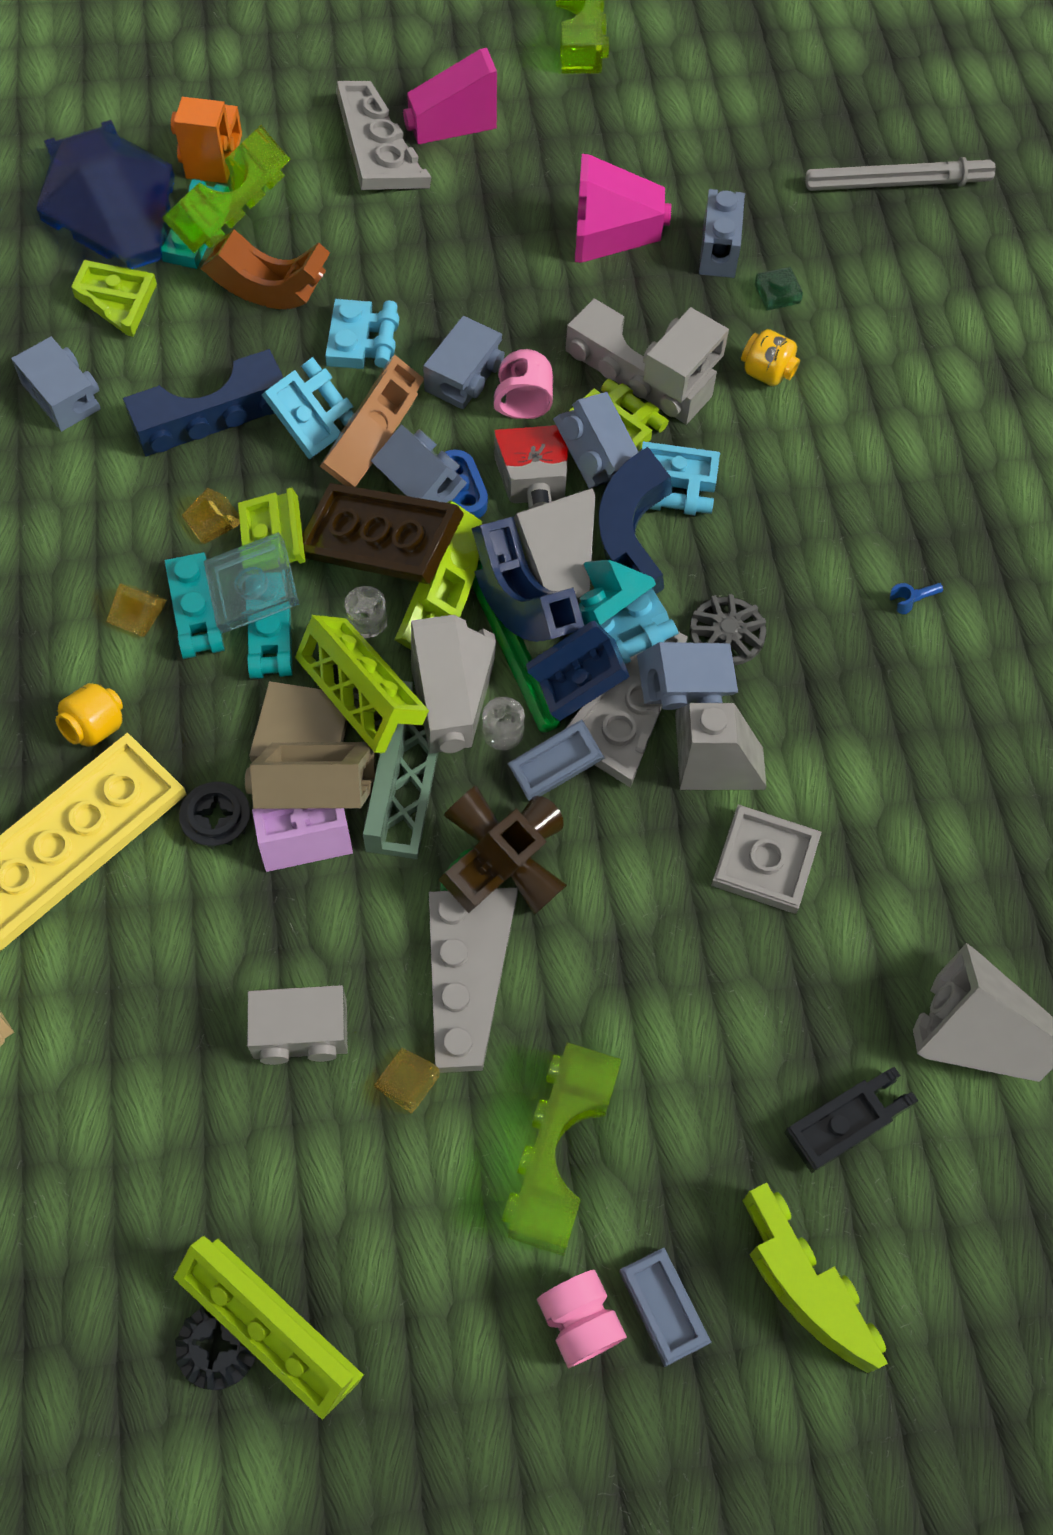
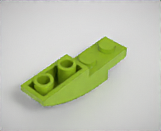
(450, 583)
(819, 1302)

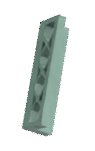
(384, 790)

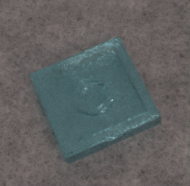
(250, 582)

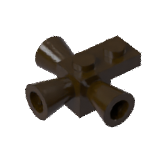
(503, 851)

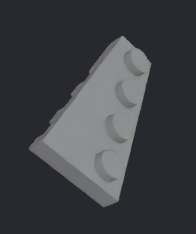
(376, 142)
(622, 723)
(466, 974)

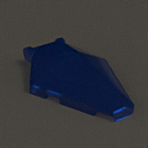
(108, 194)

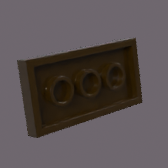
(381, 532)

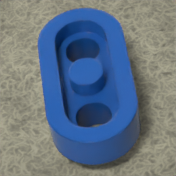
(474, 491)

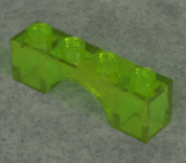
(583, 37)
(204, 211)
(546, 1206)

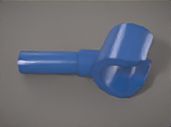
(907, 591)

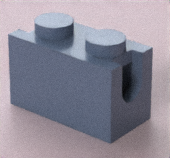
(721, 228)
(463, 362)
(57, 383)
(596, 438)
(417, 469)
(686, 673)

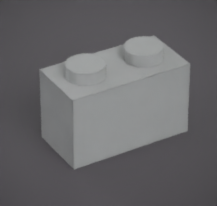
(684, 354)
(297, 1024)

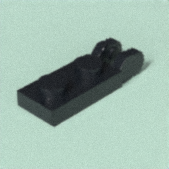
(846, 1121)

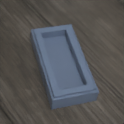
(556, 760)
(664, 1307)

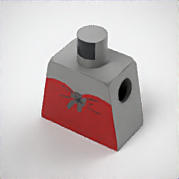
(532, 463)

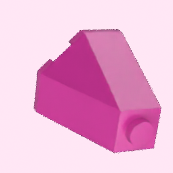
(455, 101)
(616, 210)

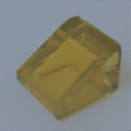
(211, 516)
(135, 609)
(407, 1079)

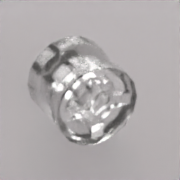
(369, 601)
(505, 733)

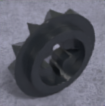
(202, 802)
(196, 1362)

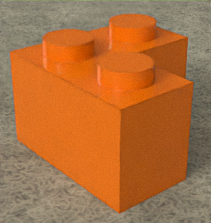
(206, 137)

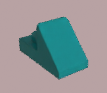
(613, 589)

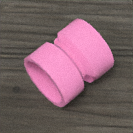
(581, 1318)

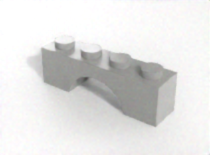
(598, 341)

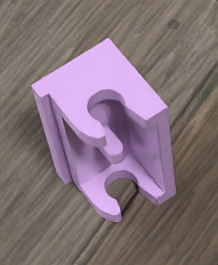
(300, 835)

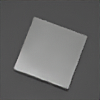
(766, 859)

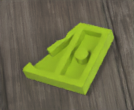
(115, 293)

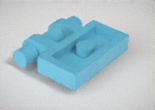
(350, 331)
(302, 412)
(689, 470)
(640, 625)

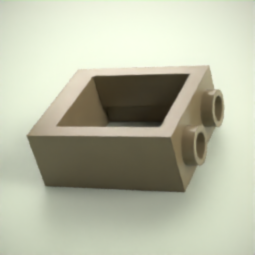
(311, 775)

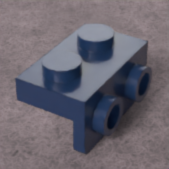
(578, 669)

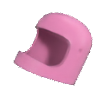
(528, 385)

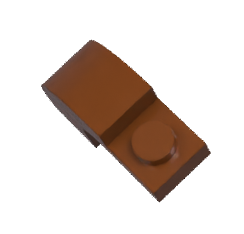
(262, 278)

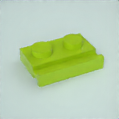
(270, 515)

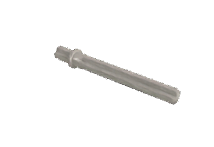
(901, 175)

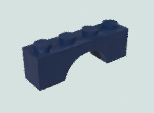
(171, 420)

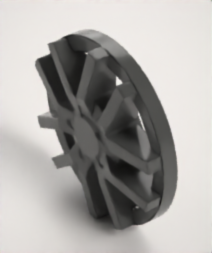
(730, 626)

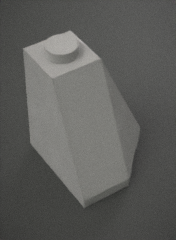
(559, 541)
(451, 678)
(717, 749)
(985, 1021)

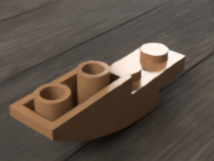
(373, 422)

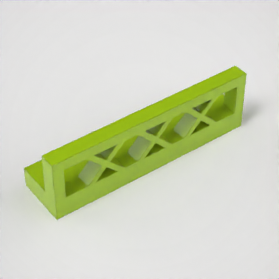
(361, 668)
(267, 1326)

